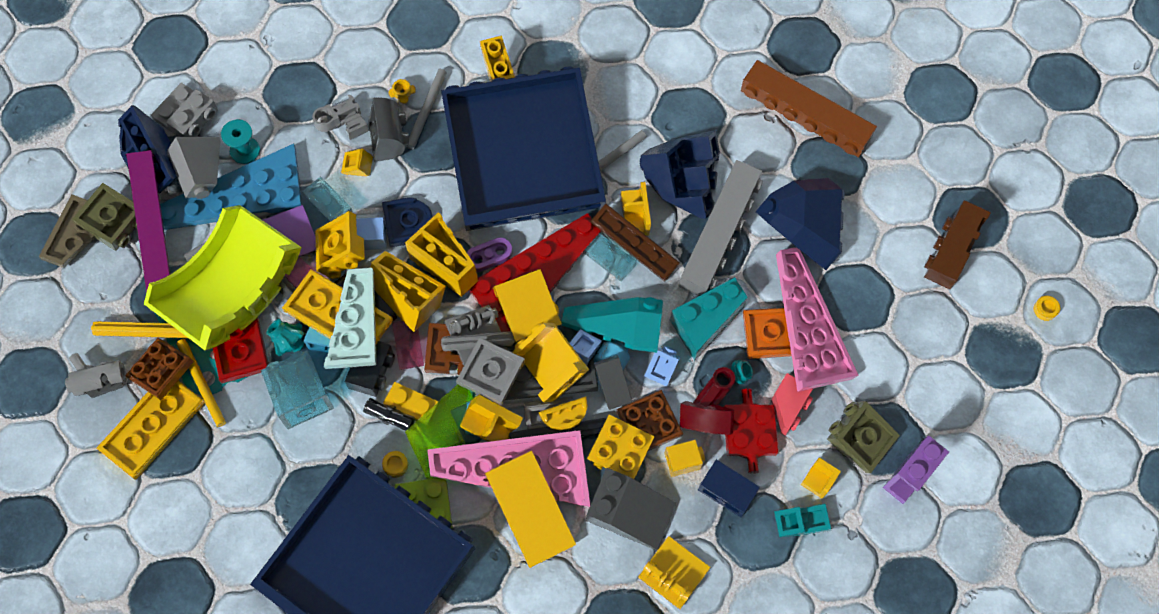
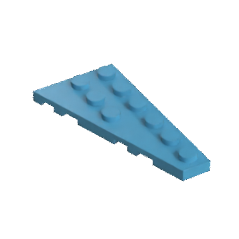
(260, 187)

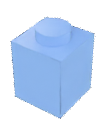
(373, 232)

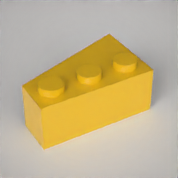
(442, 256)
(406, 289)

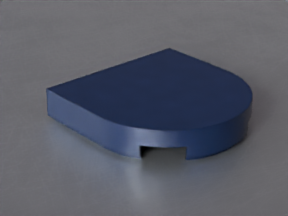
(404, 219)

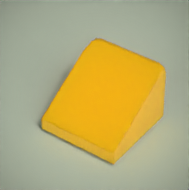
(357, 163)

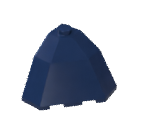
(684, 171)
(808, 217)

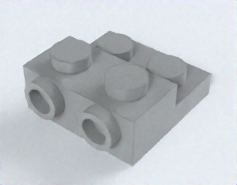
(185, 111)

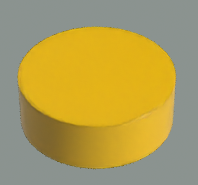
(1046, 308)
(395, 464)

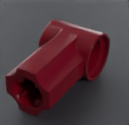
(714, 392)

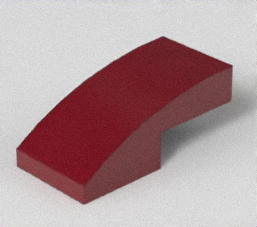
(706, 419)

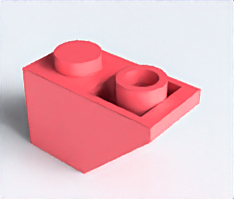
(788, 403)

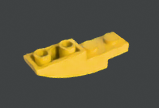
(496, 58)

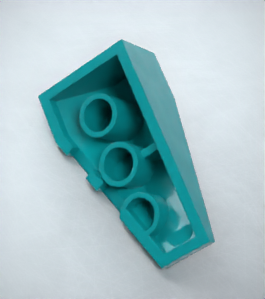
(627, 320)

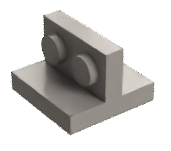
(490, 371)

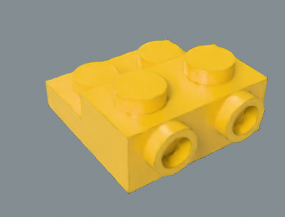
(338, 246)

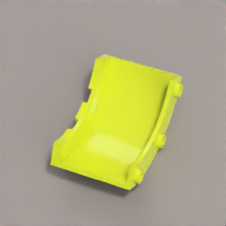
(225, 280)

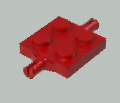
(753, 431)

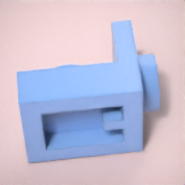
(585, 345)
(662, 365)

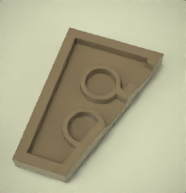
(67, 237)

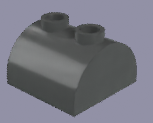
(386, 129)

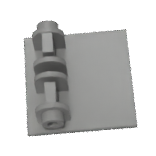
(473, 322)

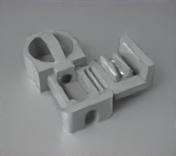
(346, 113)

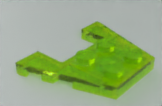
(438, 427)

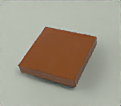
(159, 368)
(654, 417)

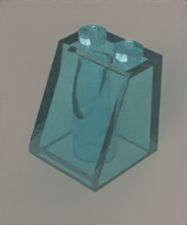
(296, 389)

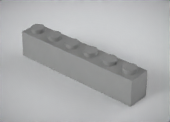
(720, 228)

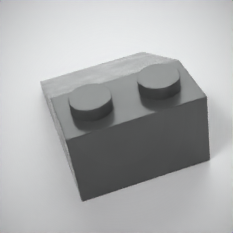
(630, 509)

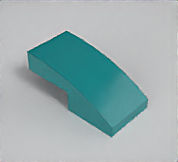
(802, 521)

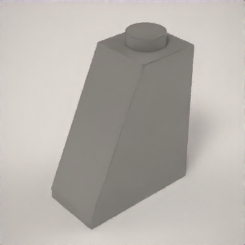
(195, 164)

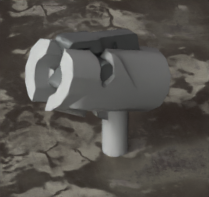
(95, 379)

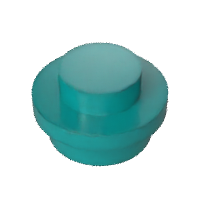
(742, 371)

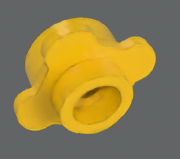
(399, 85)

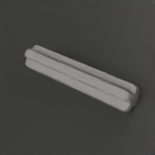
(465, 342)

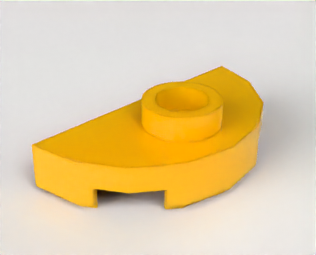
(565, 415)

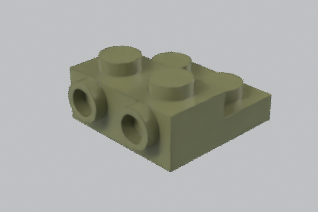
(108, 217)
(862, 435)

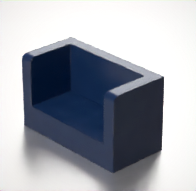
(728, 488)

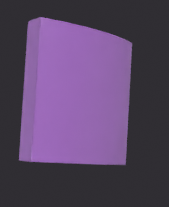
(296, 227)

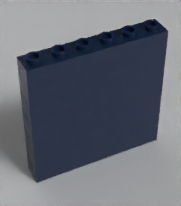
(523, 148)
(364, 551)

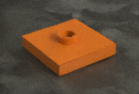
(766, 333)

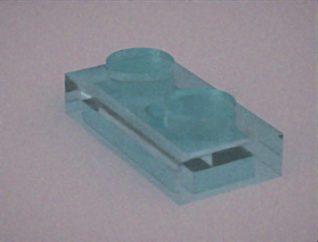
(326, 199)
(610, 257)

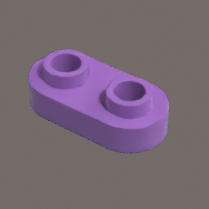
(488, 254)

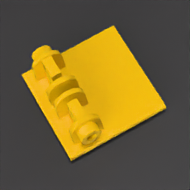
(620, 447)
(674, 572)

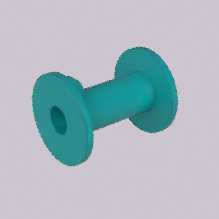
(238, 136)

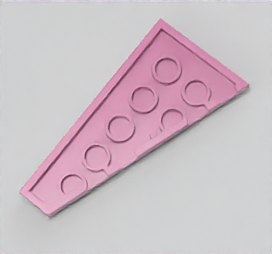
(814, 340)
(557, 455)

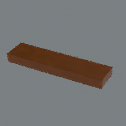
(635, 242)

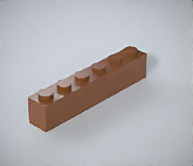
(808, 108)

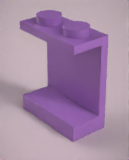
(916, 469)

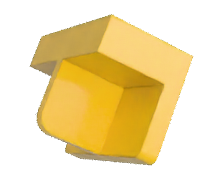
(636, 208)
(489, 420)

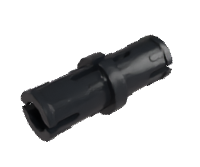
(388, 414)

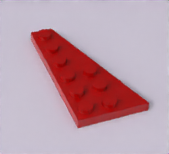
(552, 255)

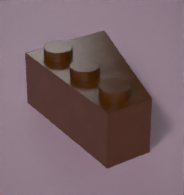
(955, 245)

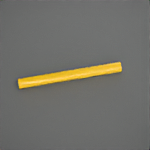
(202, 385)

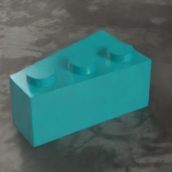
(707, 315)

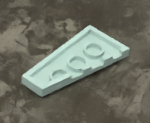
(354, 330)

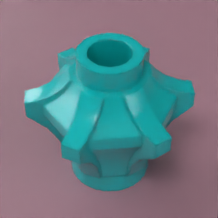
(285, 336)

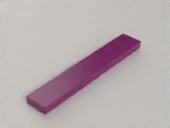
(148, 216)

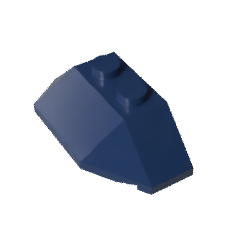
(141, 134)

